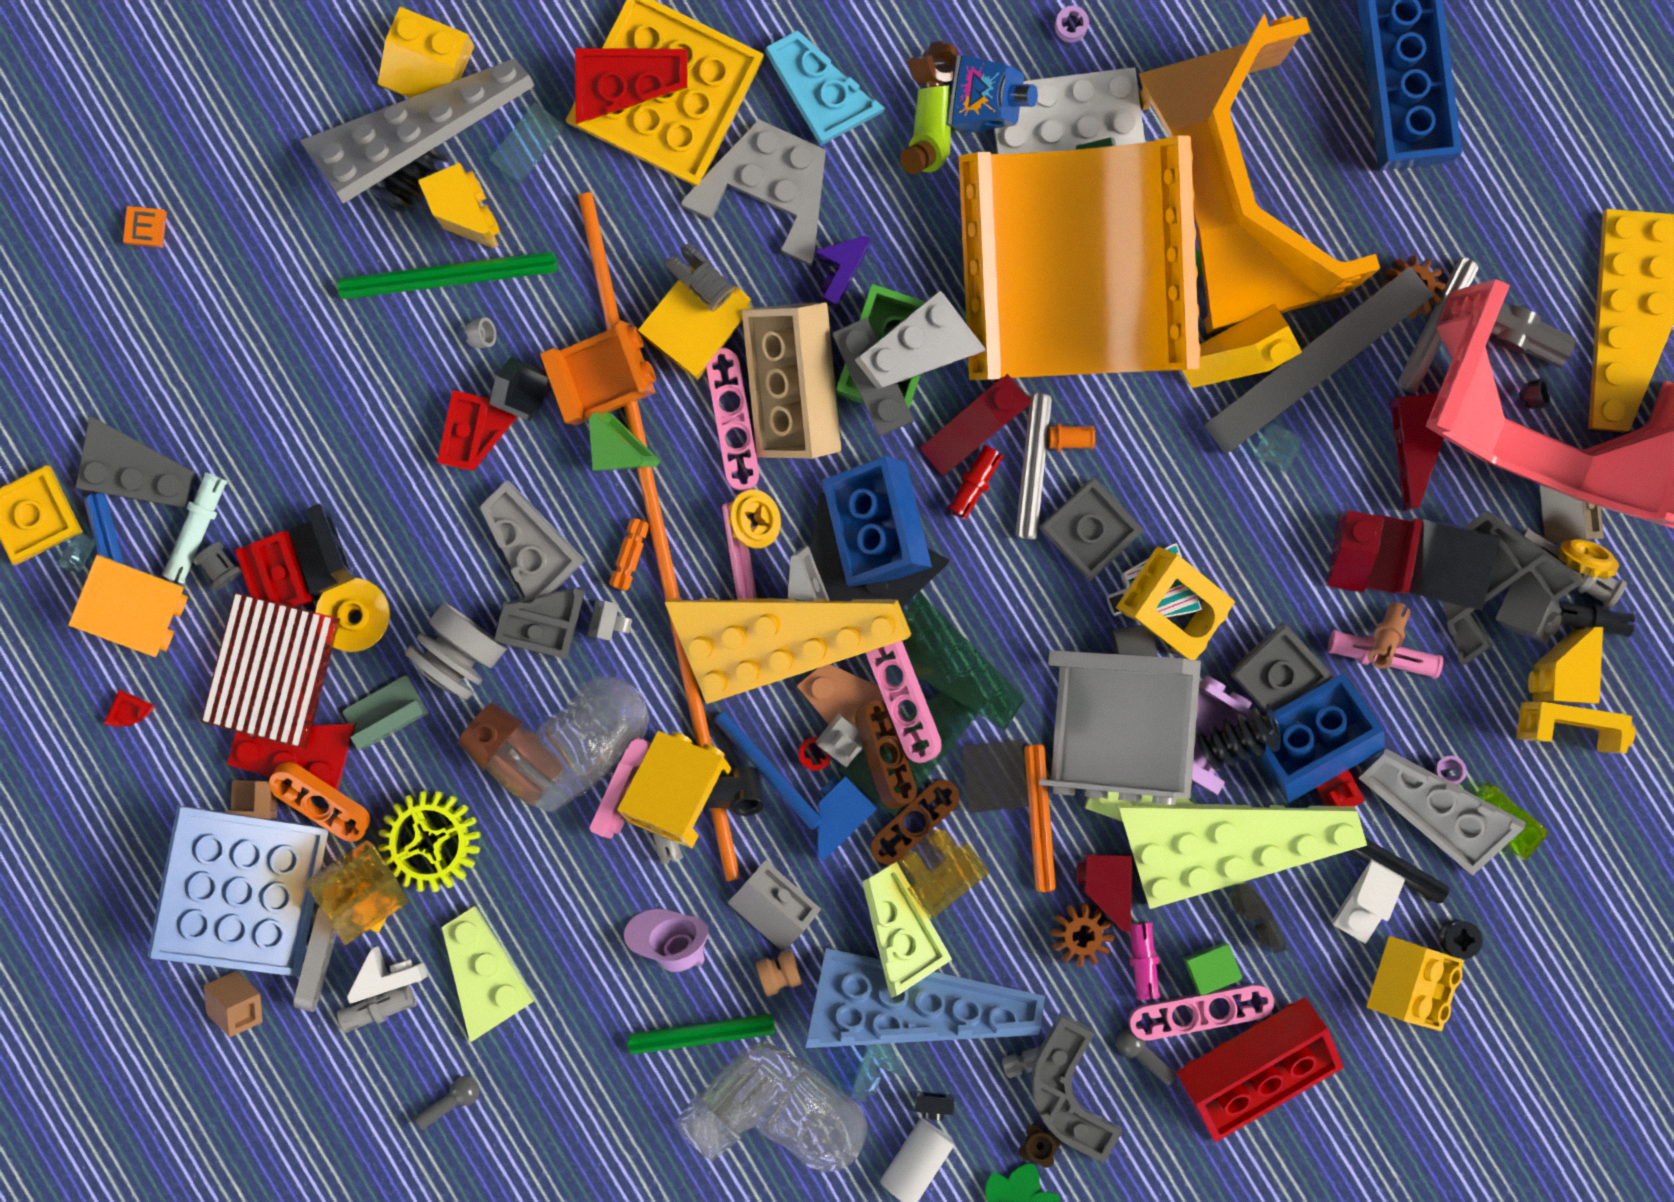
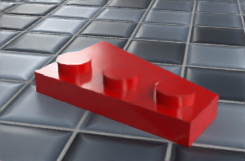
(625, 77)

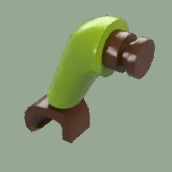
(931, 133)

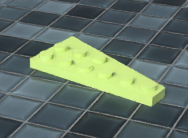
(1219, 845)

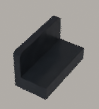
(320, 552)

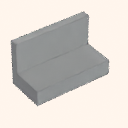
(774, 906)

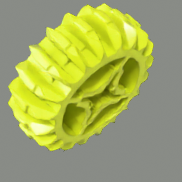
(421, 825)

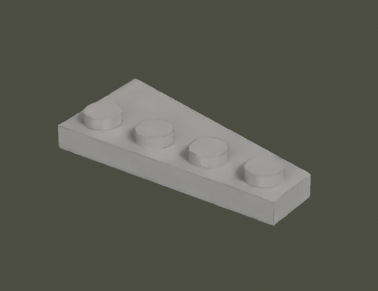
(1448, 815)

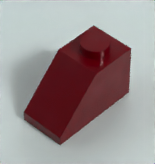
(1354, 550)
(1108, 884)

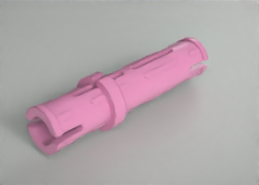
(1425, 663)

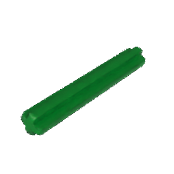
(701, 1034)

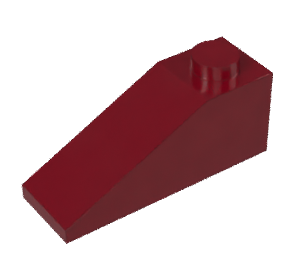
(975, 425)
(1415, 445)

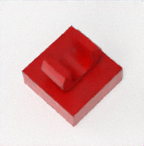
(1340, 791)

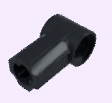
(739, 791)

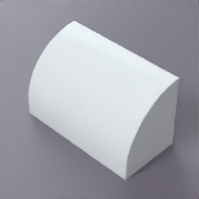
(917, 1162)

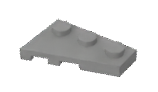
(533, 547)

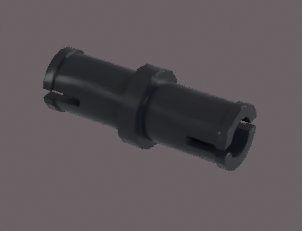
(1596, 616)

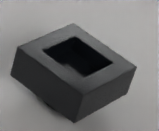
(934, 1105)

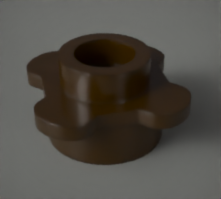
(1030, 1151)

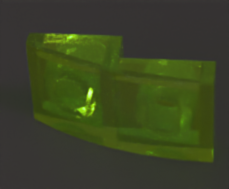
(1530, 837)

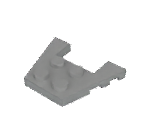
(775, 171)

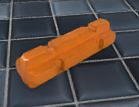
(629, 554)

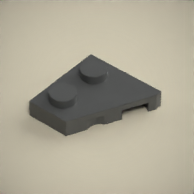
(541, 622)

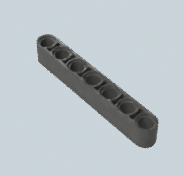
(1318, 360)

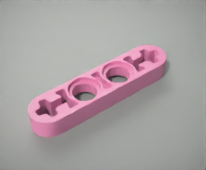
(736, 419)
(907, 690)
(1201, 1016)

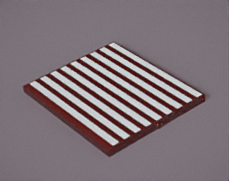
(270, 670)

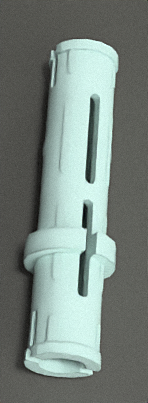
(194, 527)

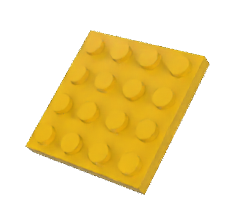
(687, 126)

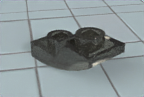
(1252, 907)

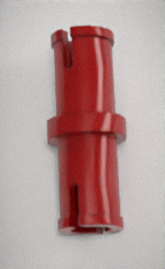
(975, 482)

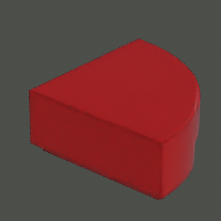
(128, 710)

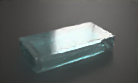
(527, 143)

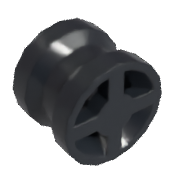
(1452, 938)

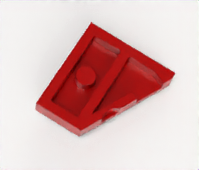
(471, 430)

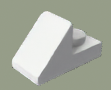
(1369, 901)
(375, 980)

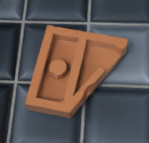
(837, 692)

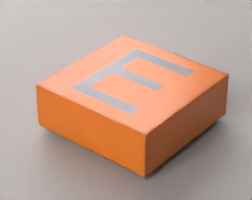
(144, 227)

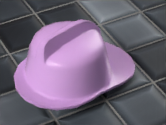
(668, 938)

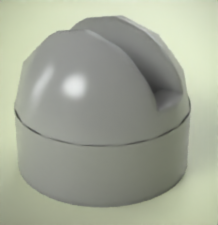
(481, 333)

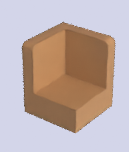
(253, 799)
(233, 1003)

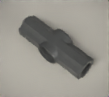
(1523, 332)

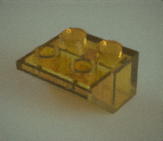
(356, 892)

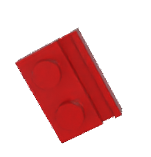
(274, 570)

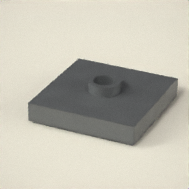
(1091, 529)
(1279, 670)

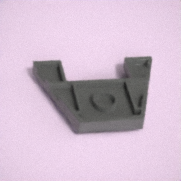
(1513, 560)

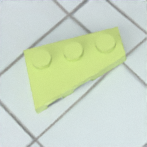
(902, 930)

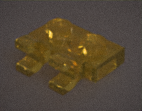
(948, 879)

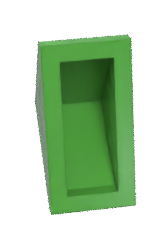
(615, 446)

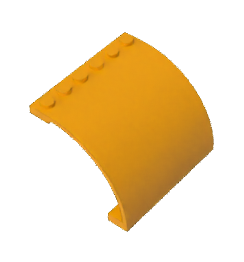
(1081, 260)

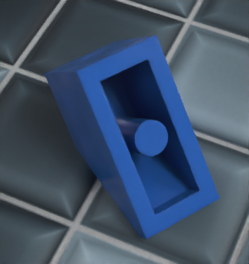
(841, 814)

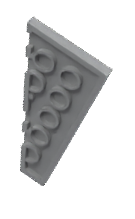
(386, 140)

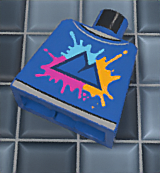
(987, 95)

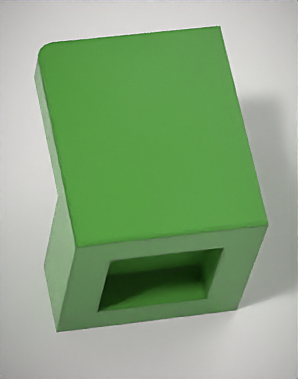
(1212, 968)

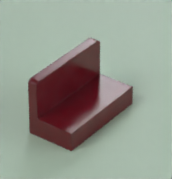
(1396, 556)

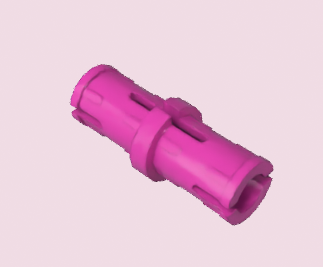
(1144, 961)

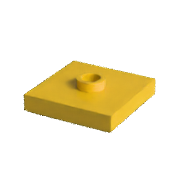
(34, 515)

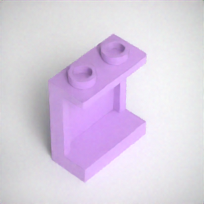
(1214, 707)

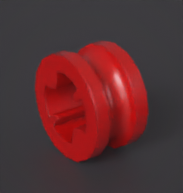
(807, 762)

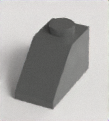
(1530, 610)

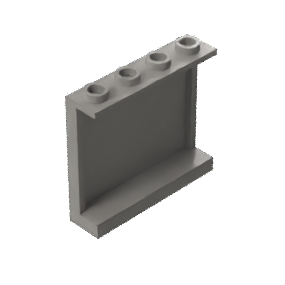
(1124, 726)

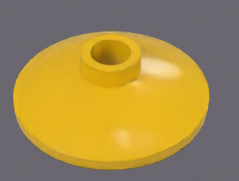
(352, 597)

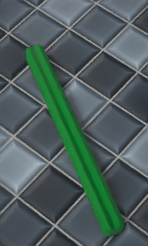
(447, 275)

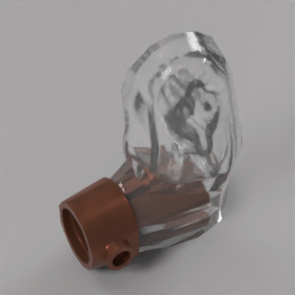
(567, 751)

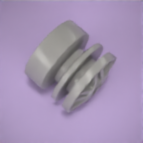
(455, 651)

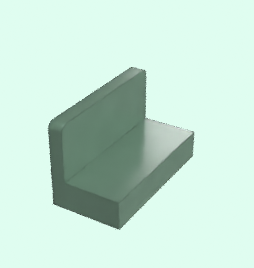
(385, 712)

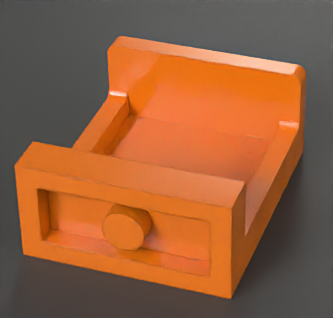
(599, 373)

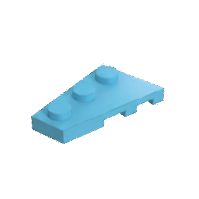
(820, 91)

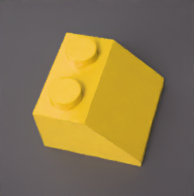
(422, 54)
(1570, 670)

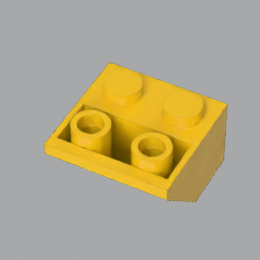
(457, 205)
(1415, 984)

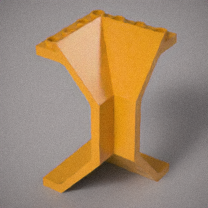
(1243, 250)

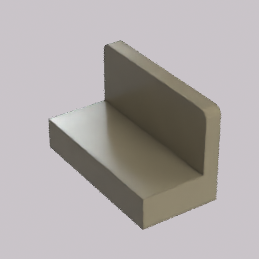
(1569, 518)

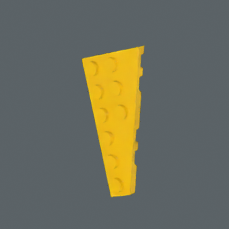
(1631, 313)
(762, 641)

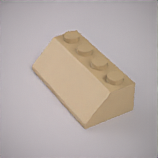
(791, 380)

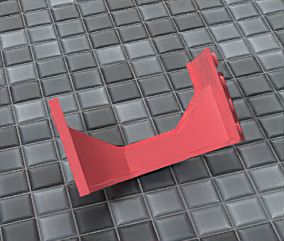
(1621, 474)

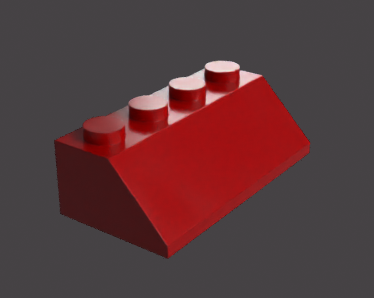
(1260, 1069)

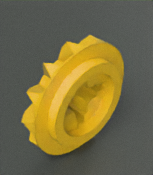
(765, 514)
(1588, 558)

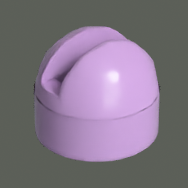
(1451, 763)

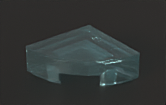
(77, 553)

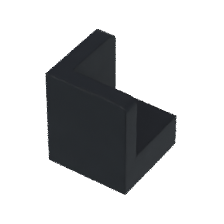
(520, 389)

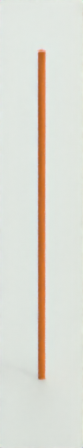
(657, 529)

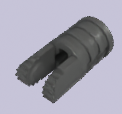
(704, 281)

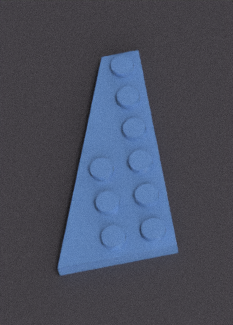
(857, 1009)

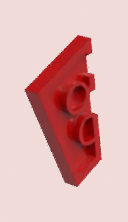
(324, 755)

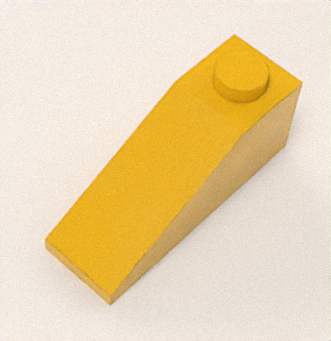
(1245, 349)

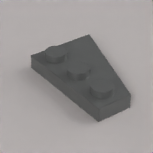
(131, 470)

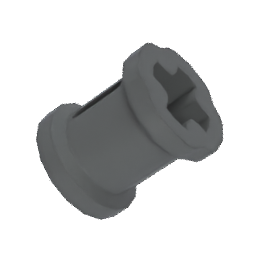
(217, 565)

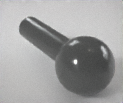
(1132, 1047)
(463, 1092)

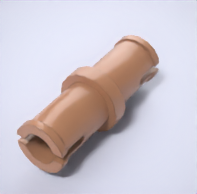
(1389, 635)

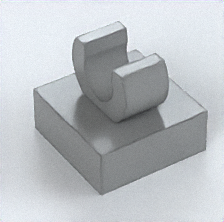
(605, 620)
(841, 740)

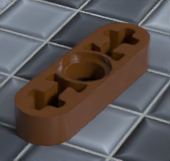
(879, 768)
(929, 796)

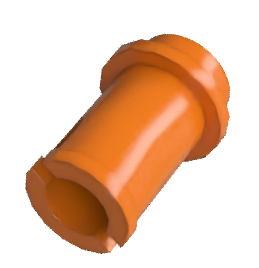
(1071, 437)

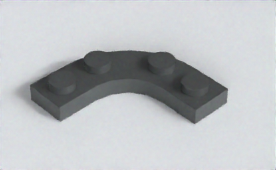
(1054, 1095)

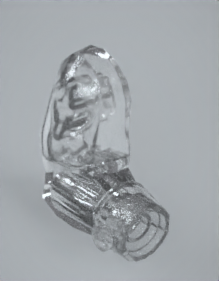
(786, 1104)

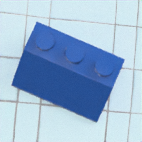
(876, 522)
(1322, 737)

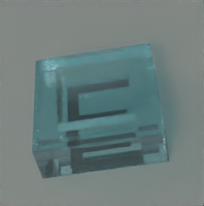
(1278, 447)

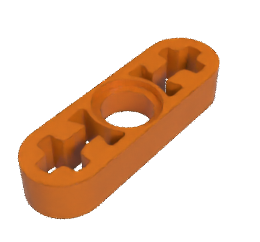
(316, 787)

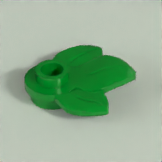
(1021, 1186)

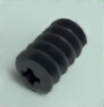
(405, 181)
(1240, 739)

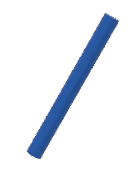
(768, 770)

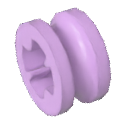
(1080, 31)

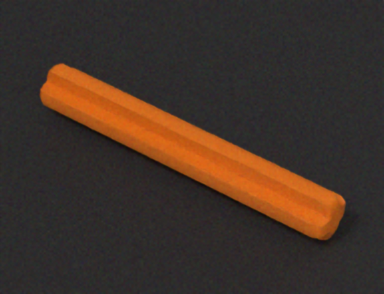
(1039, 818)

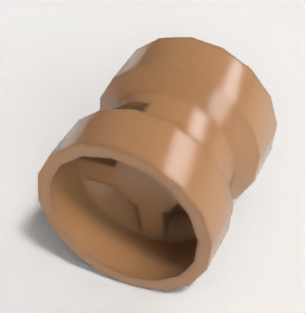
(779, 972)

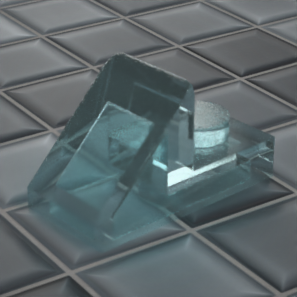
(867, 1078)

